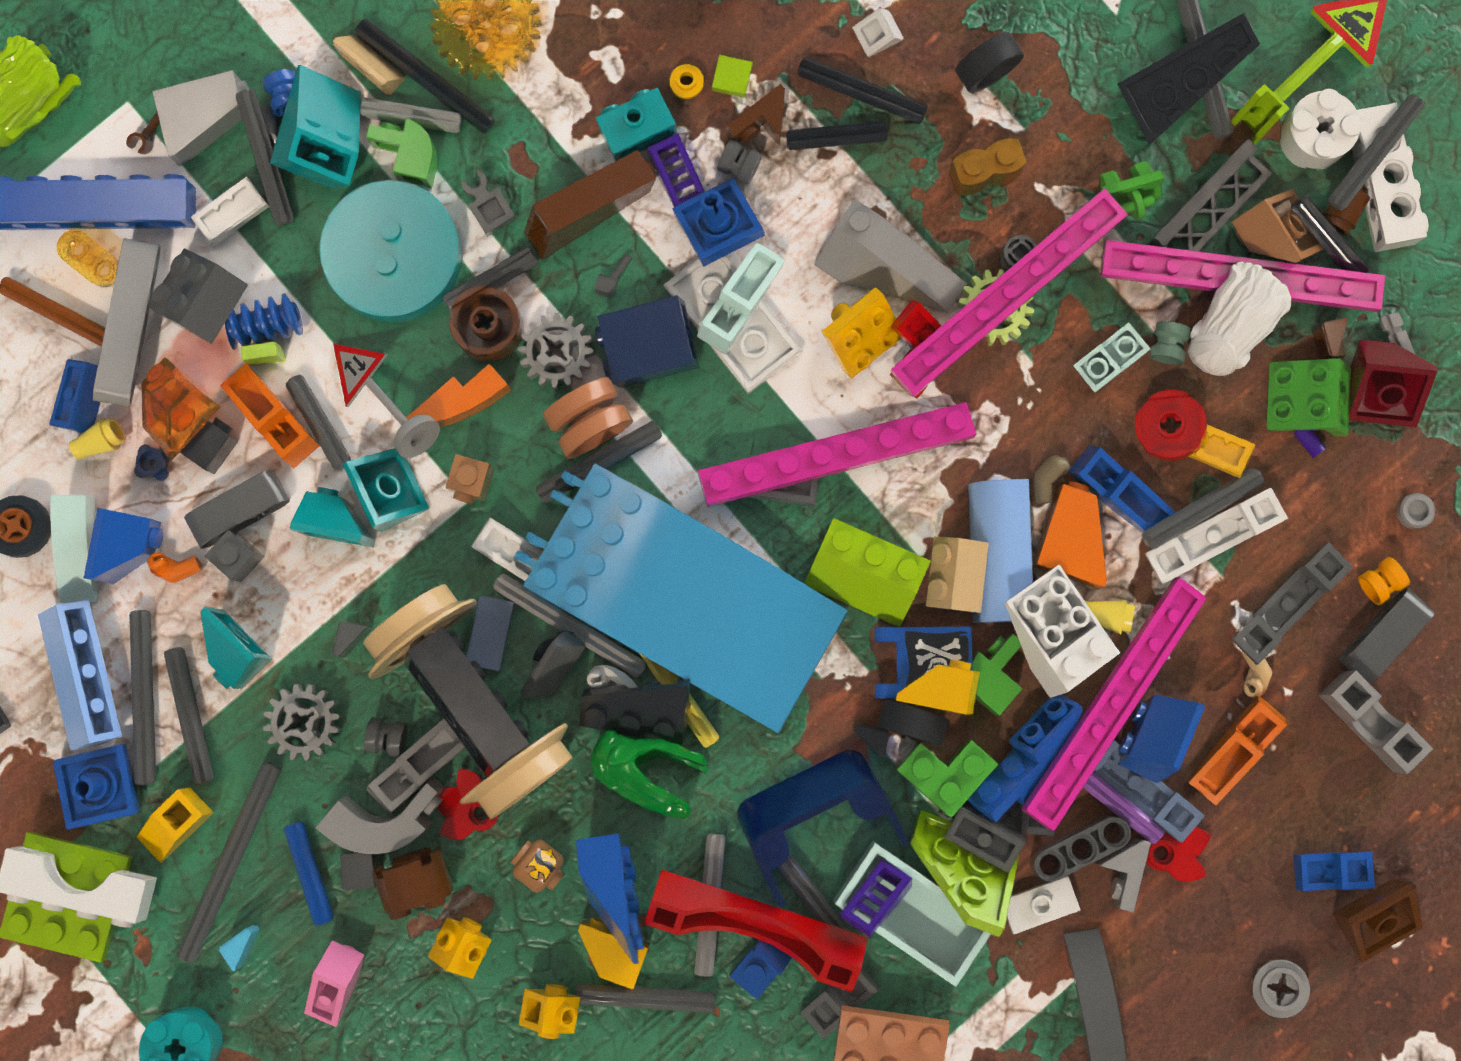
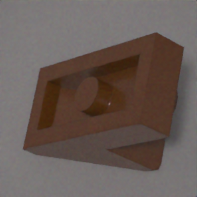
(765, 113)

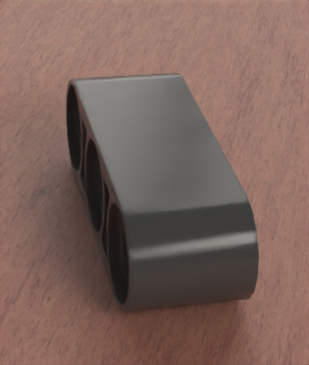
(237, 508)
(1387, 635)
(1097, 847)

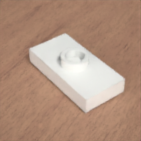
(229, 211)
(501, 546)
(1041, 905)

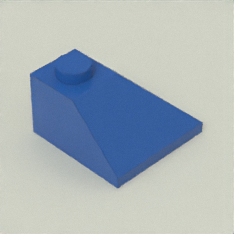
(120, 545)

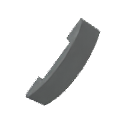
(1290, 602)
(1095, 995)

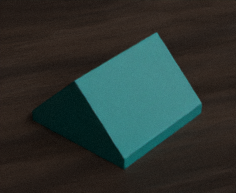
(386, 488)

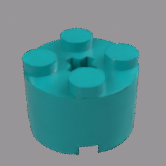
(193, 1030)

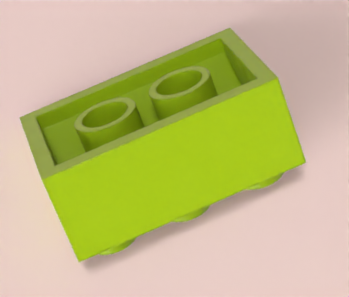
(867, 572)

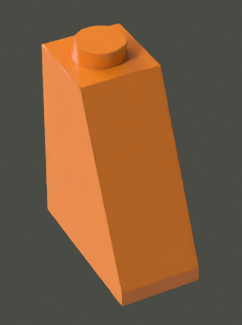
(1073, 537)

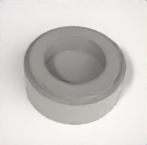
(1415, 511)

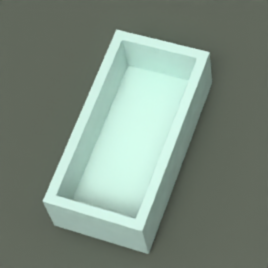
(922, 922)

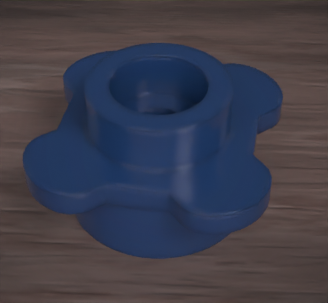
(143, 466)

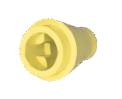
(98, 439)
(1113, 615)

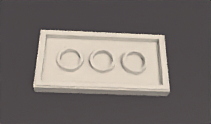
(763, 343)

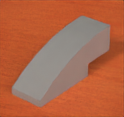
(415, 768)

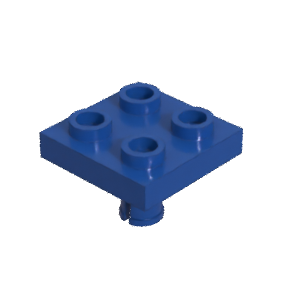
(718, 222)
(96, 786)

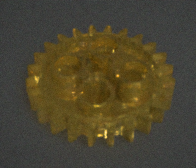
(502, 49)

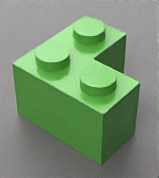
(949, 783)

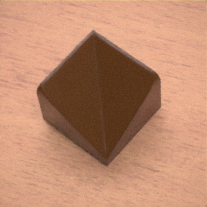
(1329, 339)

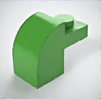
(415, 152)
(994, 687)

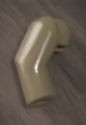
(1046, 475)

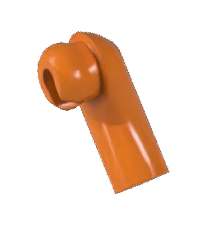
(171, 570)

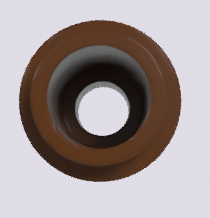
(1349, 217)

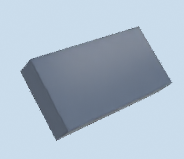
(490, 632)

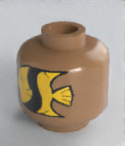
(538, 866)

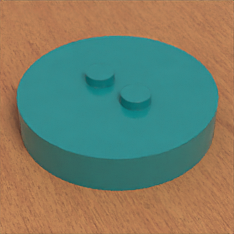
(390, 251)

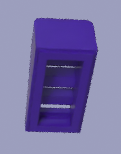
(682, 155)
(891, 874)

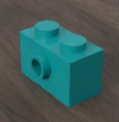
(636, 123)

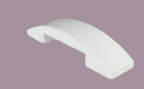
(1216, 535)

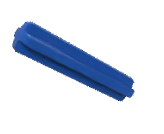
(308, 873)

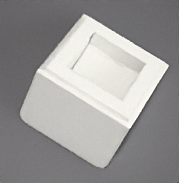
(877, 32)

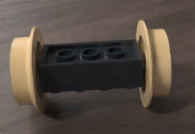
(421, 641)

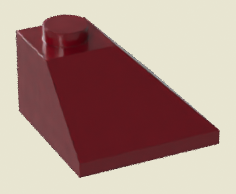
(1388, 384)

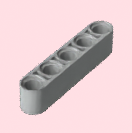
(126, 322)

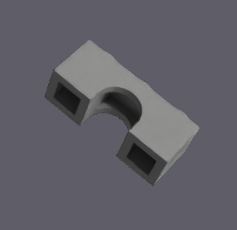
(1386, 736)

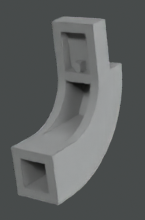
(365, 833)

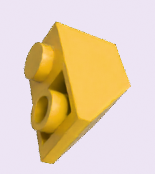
(174, 823)
(607, 954)

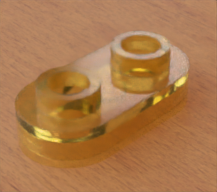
(90, 260)

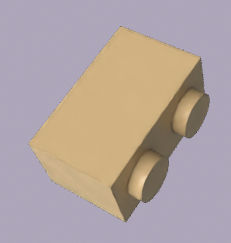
(957, 574)

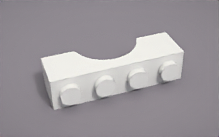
(34, 876)

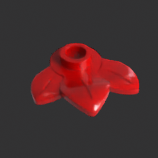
(460, 818)
(1180, 857)

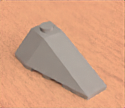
(874, 253)

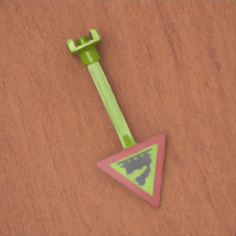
(1352, 25)

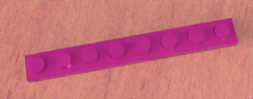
(1210, 270)
(1008, 292)
(836, 454)
(1113, 704)

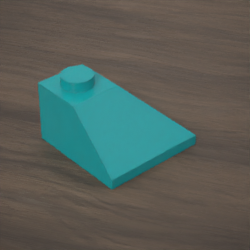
(330, 518)
(231, 649)

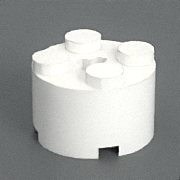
(1330, 114)

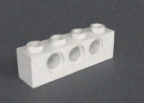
(1385, 227)

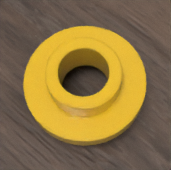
(686, 91)

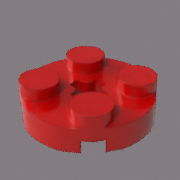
(1167, 445)

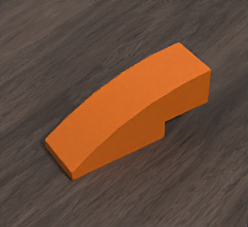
(458, 402)
(269, 416)
(1238, 750)

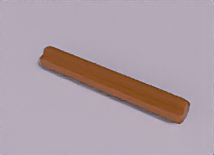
(52, 310)

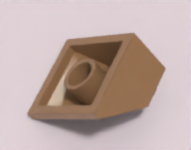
(1276, 230)

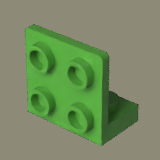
(1309, 396)

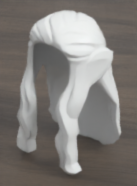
(1238, 319)

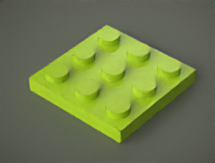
(63, 931)

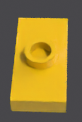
(1224, 451)

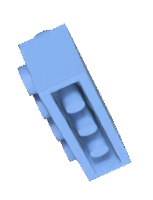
(79, 674)

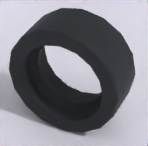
(989, 62)
(913, 722)

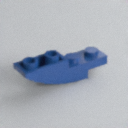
(1032, 753)

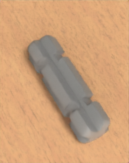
(1392, 324)

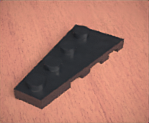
(1182, 78)

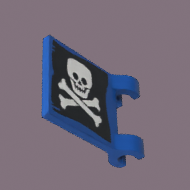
(921, 651)

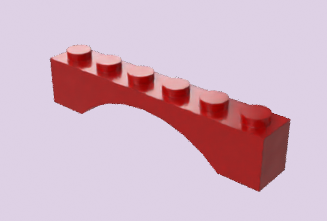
(823, 949)

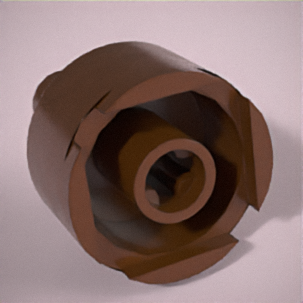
(467, 327)
(413, 881)

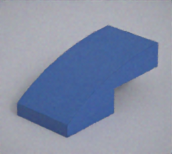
(1334, 871)

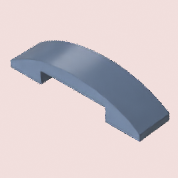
(1154, 799)

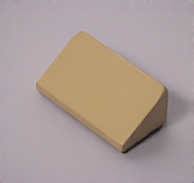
(369, 63)

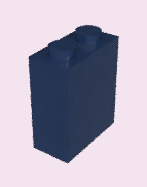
(647, 342)

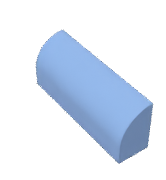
(1002, 518)

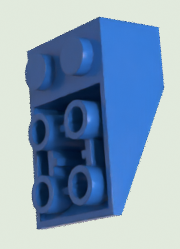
(609, 885)

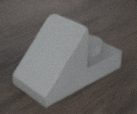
(1131, 863)

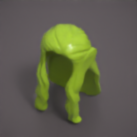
(28, 87)

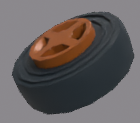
(35, 531)

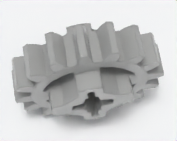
(547, 361)
(294, 709)

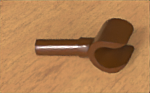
(145, 135)

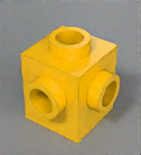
(460, 947)
(556, 1014)

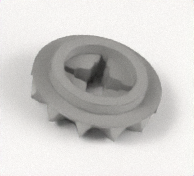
(1288, 1003)

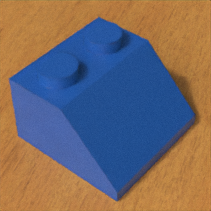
(1159, 736)

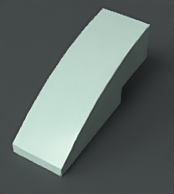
(740, 298)
(71, 534)

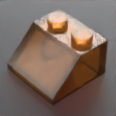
(173, 407)

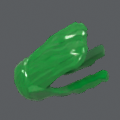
(616, 763)

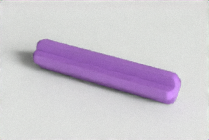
(1123, 808)

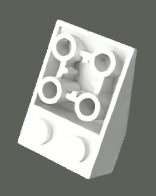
(1059, 633)

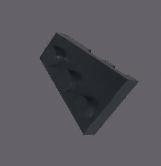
(640, 711)

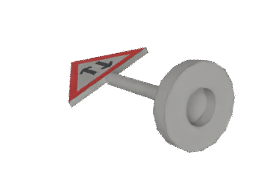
(355, 371)

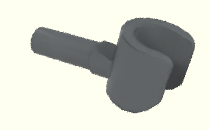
(607, 285)

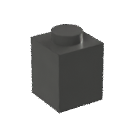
(234, 556)

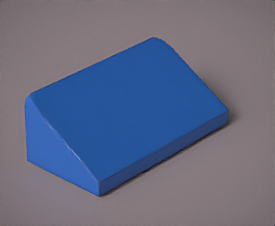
(74, 402)

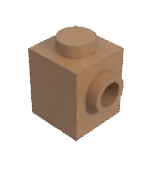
(469, 479)

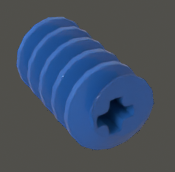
(263, 322)

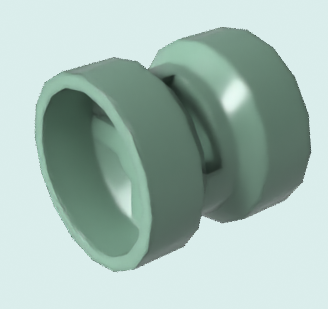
(1170, 343)

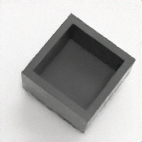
(197, 295)

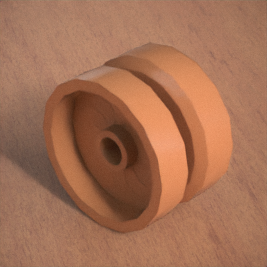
(587, 417)

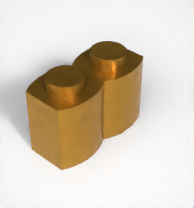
(994, 166)

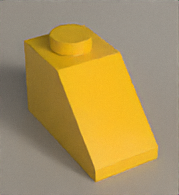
(944, 688)

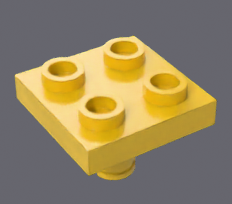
(861, 332)

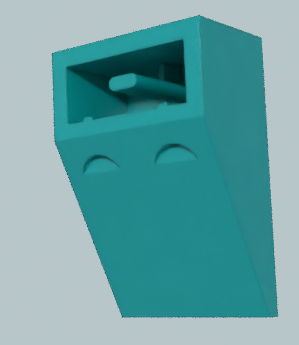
(319, 130)

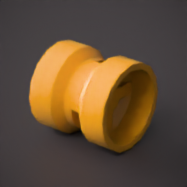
(1383, 580)

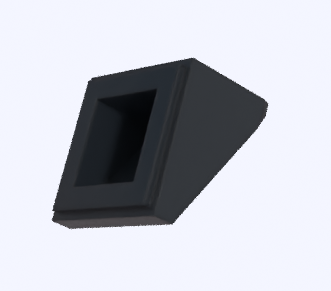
(873, 736)

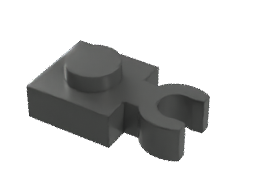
(489, 207)

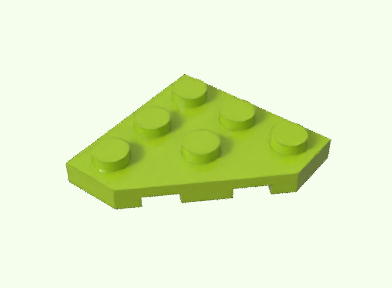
(971, 884)

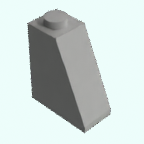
(197, 113)

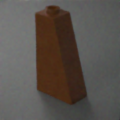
(588, 203)

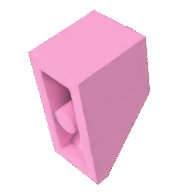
(333, 983)

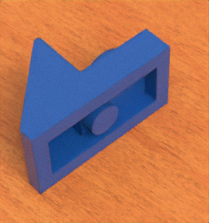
(760, 967)

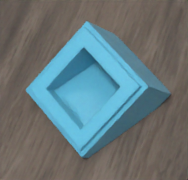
(238, 948)

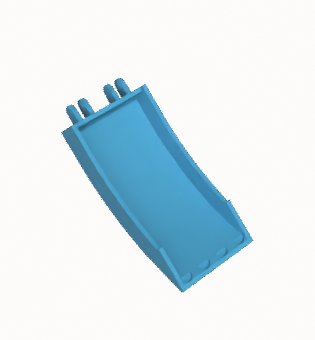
(683, 596)

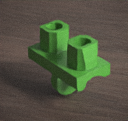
(1136, 192)

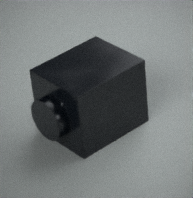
(210, 445)

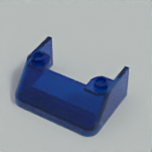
(805, 796)

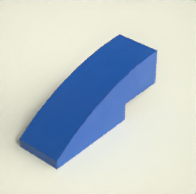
(1119, 489)

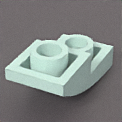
(1111, 357)

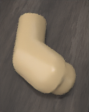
(1257, 677)

